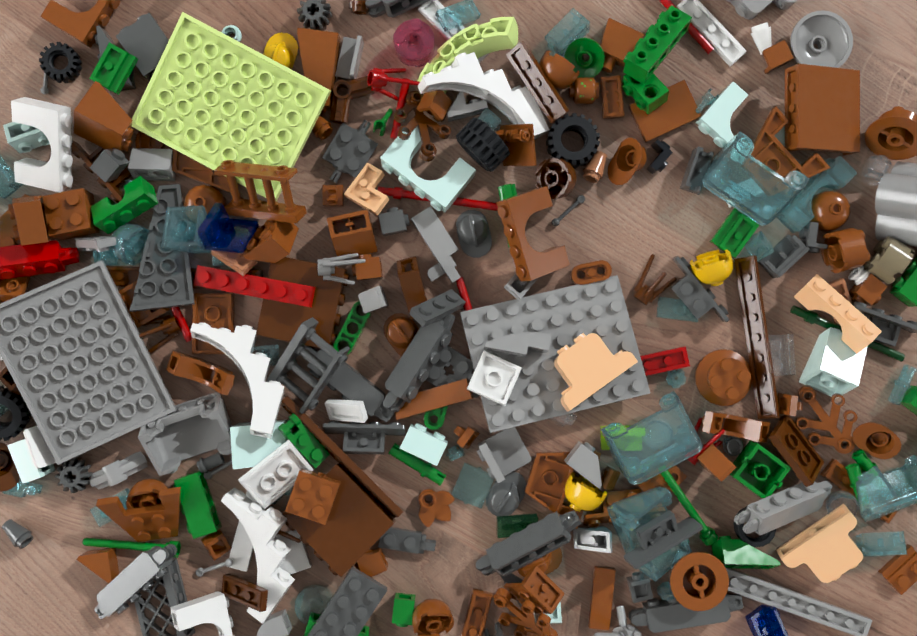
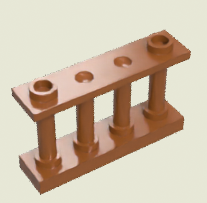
(253, 206)

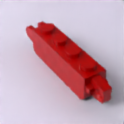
(35, 259)

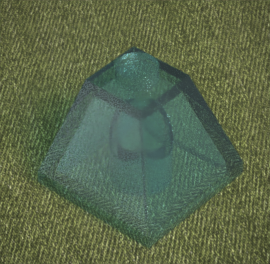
(182, 227)

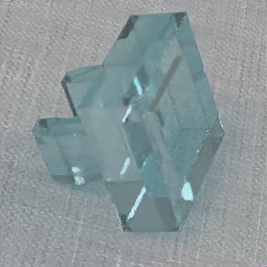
(107, 256)

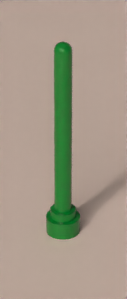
(707, 534)
(130, 545)

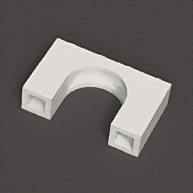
(55, 123)
(205, 609)

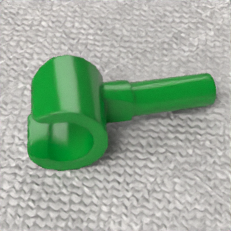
(381, 124)

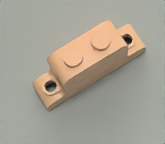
(588, 368)
(825, 546)

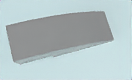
(519, 343)

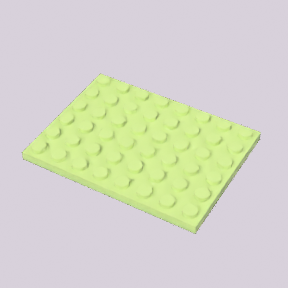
(227, 102)

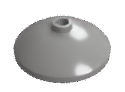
(828, 32)

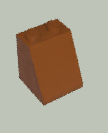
(102, 120)

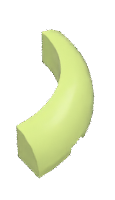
(481, 39)

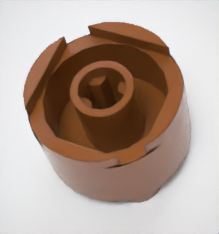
(845, 250)

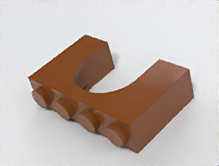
(83, 24)
(514, 215)

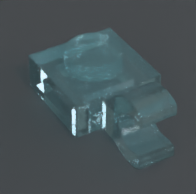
(22, 489)

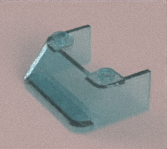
(887, 492)

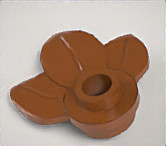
(437, 508)

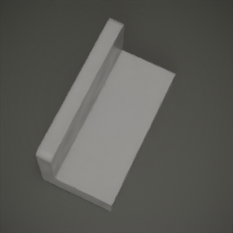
(349, 58)
(152, 164)

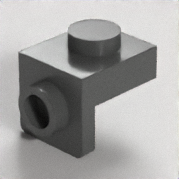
(809, 237)
(639, 587)

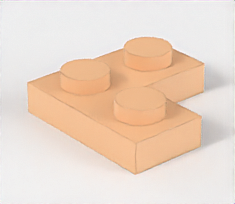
(363, 190)

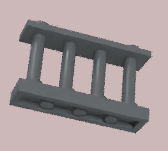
(288, 362)

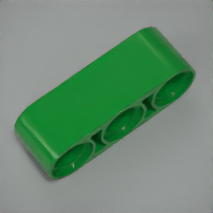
(345, 335)

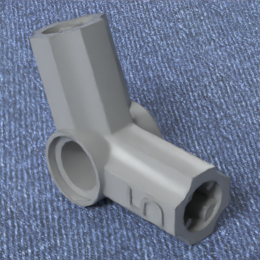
(118, 471)

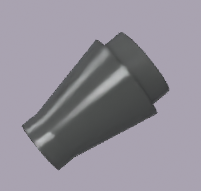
(17, 534)

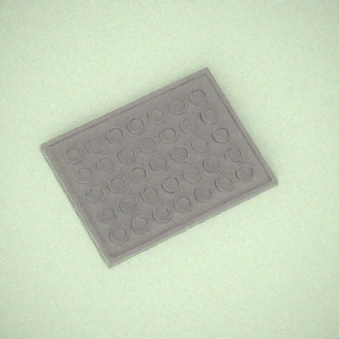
(565, 315)
(80, 362)

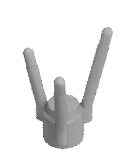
(327, 266)

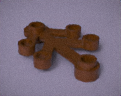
(422, 121)

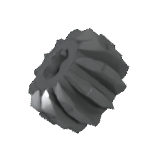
(320, 17)
(72, 482)

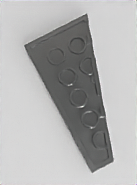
(163, 272)

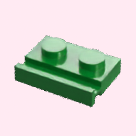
(114, 68)
(734, 233)

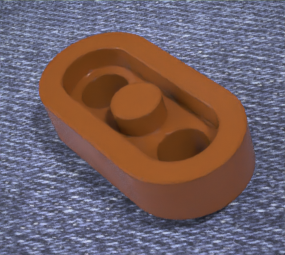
(590, 272)

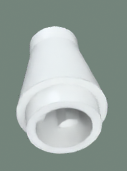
(762, 36)

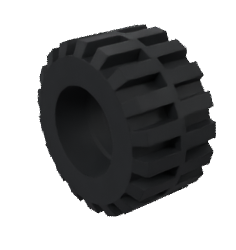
(579, 125)
(482, 144)
(19, 412)

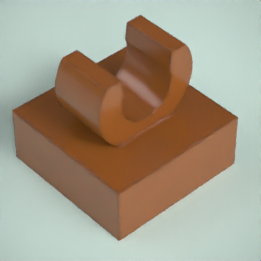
(333, 195)
(789, 404)
(466, 436)

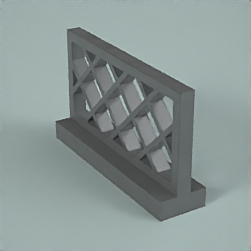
(174, 595)

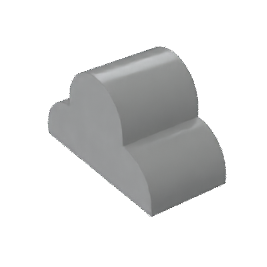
(897, 204)

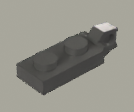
(406, 541)

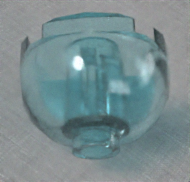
(130, 243)

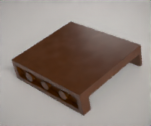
(282, 319)
(352, 526)

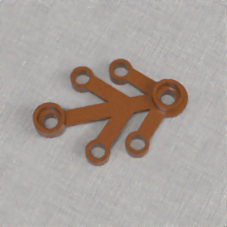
(828, 423)
(524, 618)

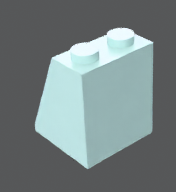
(833, 365)
(252, 449)

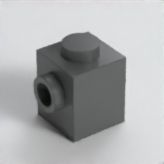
(109, 164)
(393, 221)

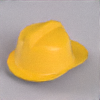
(282, 49)

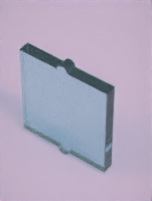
(472, 485)

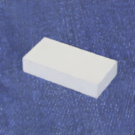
(346, 410)

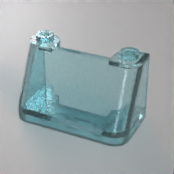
(750, 183)
(653, 442)
(635, 512)

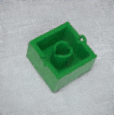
(759, 470)

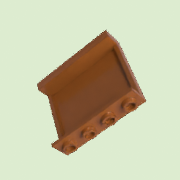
(822, 109)

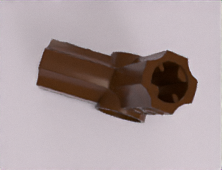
(341, 104)

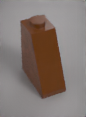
(411, 282)

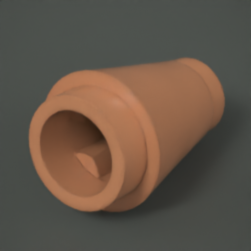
(594, 170)

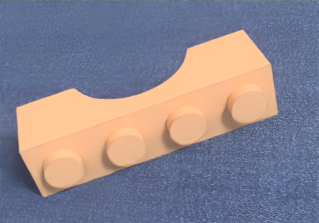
(856, 328)

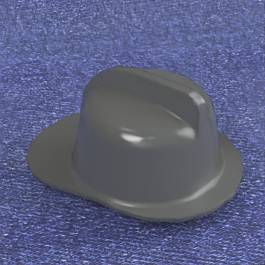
(474, 233)
(506, 495)

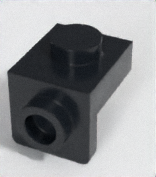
(660, 161)

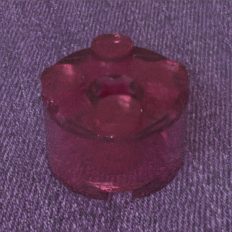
(414, 31)

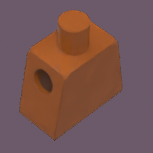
(617, 42)

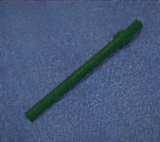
(812, 317)

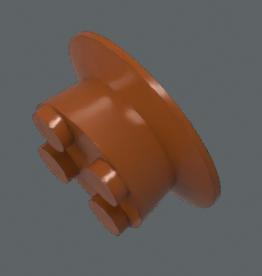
(893, 134)
(723, 377)
(699, 581)

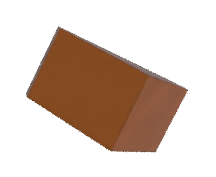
(716, 463)
(101, 562)

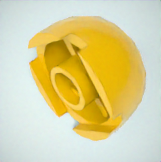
(712, 267)
(583, 494)

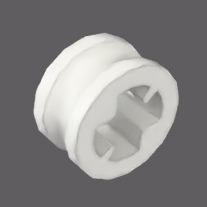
(858, 275)

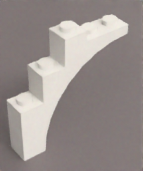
(467, 76)
(255, 368)
(269, 551)

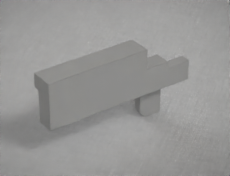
(439, 244)

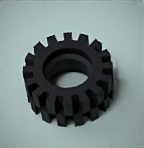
(60, 50)

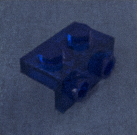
(766, 622)

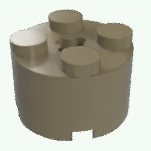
(889, 259)

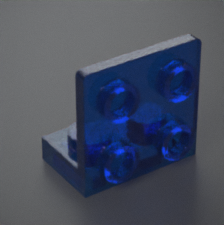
(223, 233)

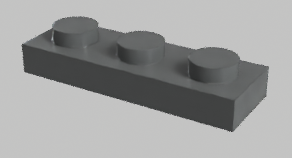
(437, 308)

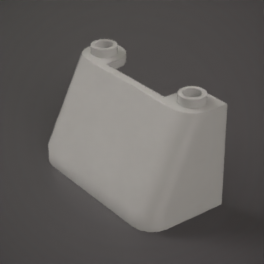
(187, 432)

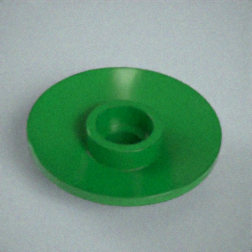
(575, 52)

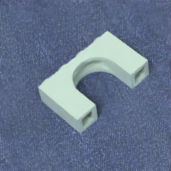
(717, 117)
(439, 192)

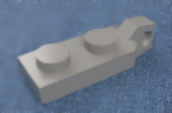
(97, 243)

